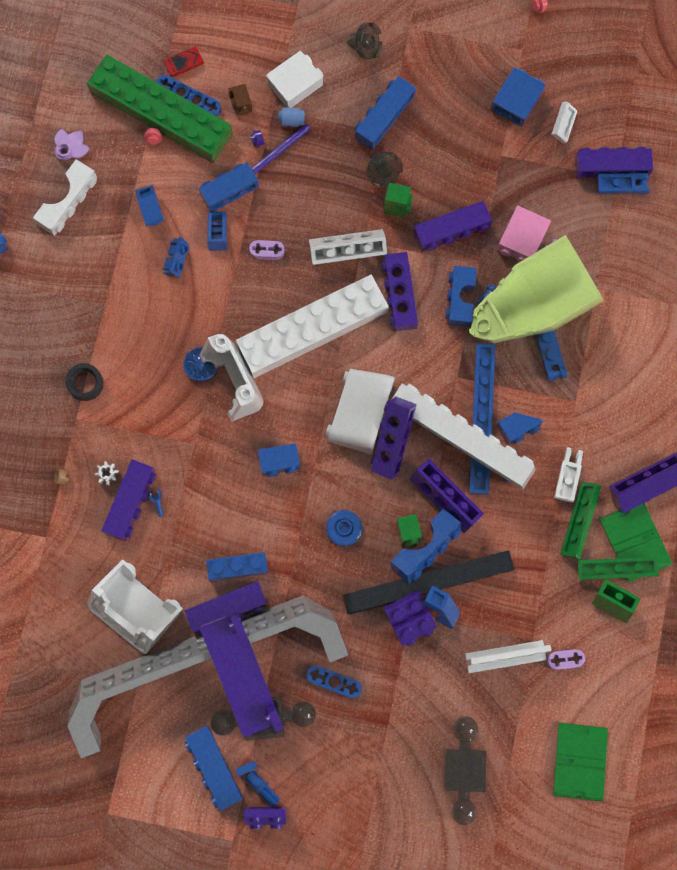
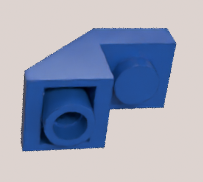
(149, 206)
(444, 605)

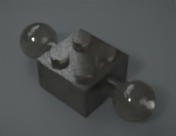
(301, 714)
(464, 770)

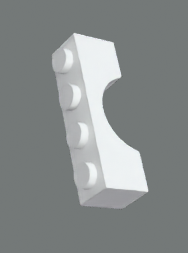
(53, 216)

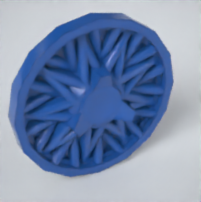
(196, 368)
(344, 528)

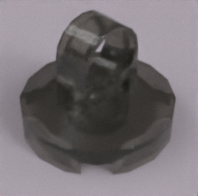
(366, 41)
(384, 169)

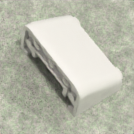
(224, 352)
(360, 410)
(132, 608)

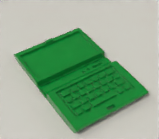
(635, 536)
(580, 762)

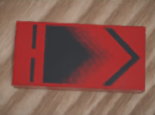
(183, 62)

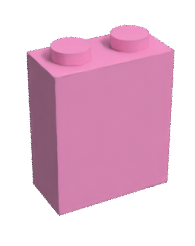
(523, 234)

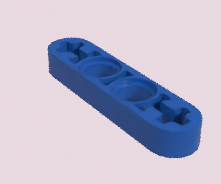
(191, 93)

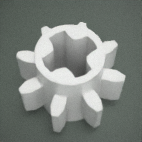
(106, 467)

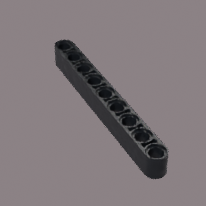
(440, 578)

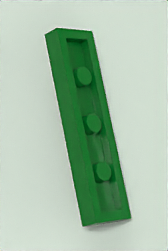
(580, 520)
(618, 568)

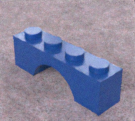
(410, 563)

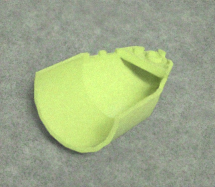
(537, 296)

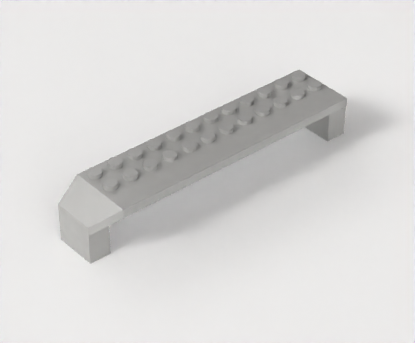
(92, 690)

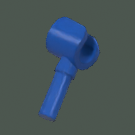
(157, 501)

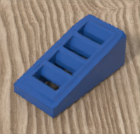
(218, 242)

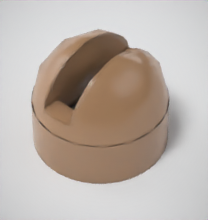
(60, 476)

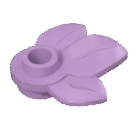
(72, 143)

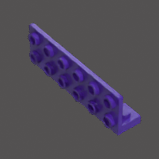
(240, 674)

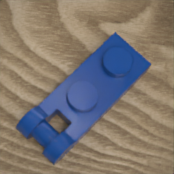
(622, 183)
(551, 355)

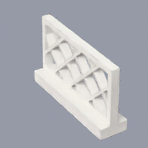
(506, 656)

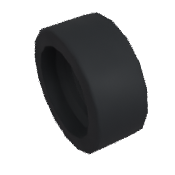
(84, 367)

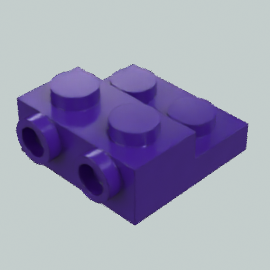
(410, 618)
(265, 816)

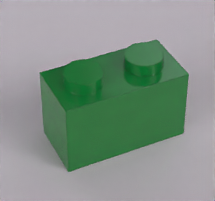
(398, 200)
(408, 530)
(616, 601)

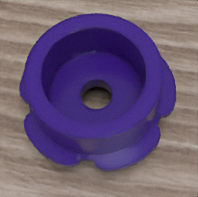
(257, 138)

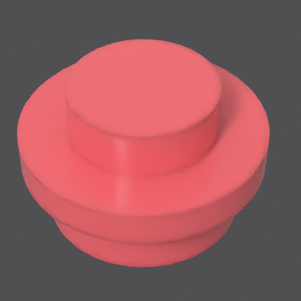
(539, 5)
(153, 136)

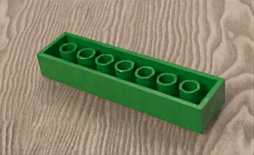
(159, 108)

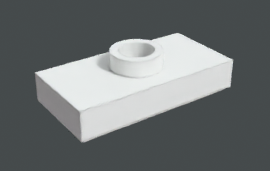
(564, 122)

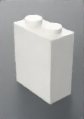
(295, 79)

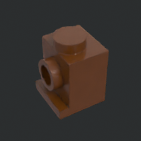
(240, 99)

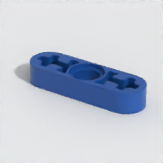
(349, 681)

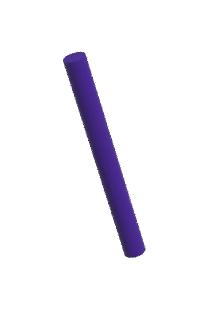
(281, 148)

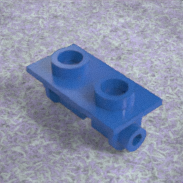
(178, 249)

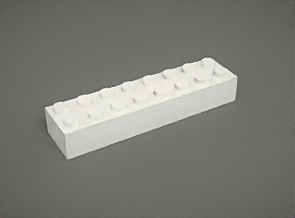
(312, 326)
(468, 439)

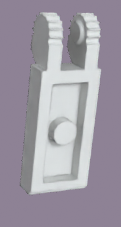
(568, 477)

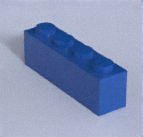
(385, 112)
(214, 768)

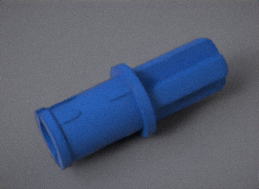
(262, 788)

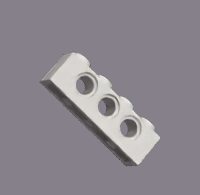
(348, 246)

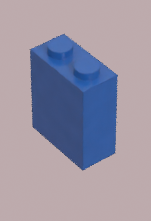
(518, 96)

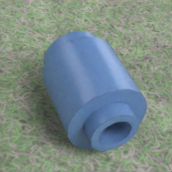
(291, 117)

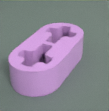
(265, 252)
(566, 664)

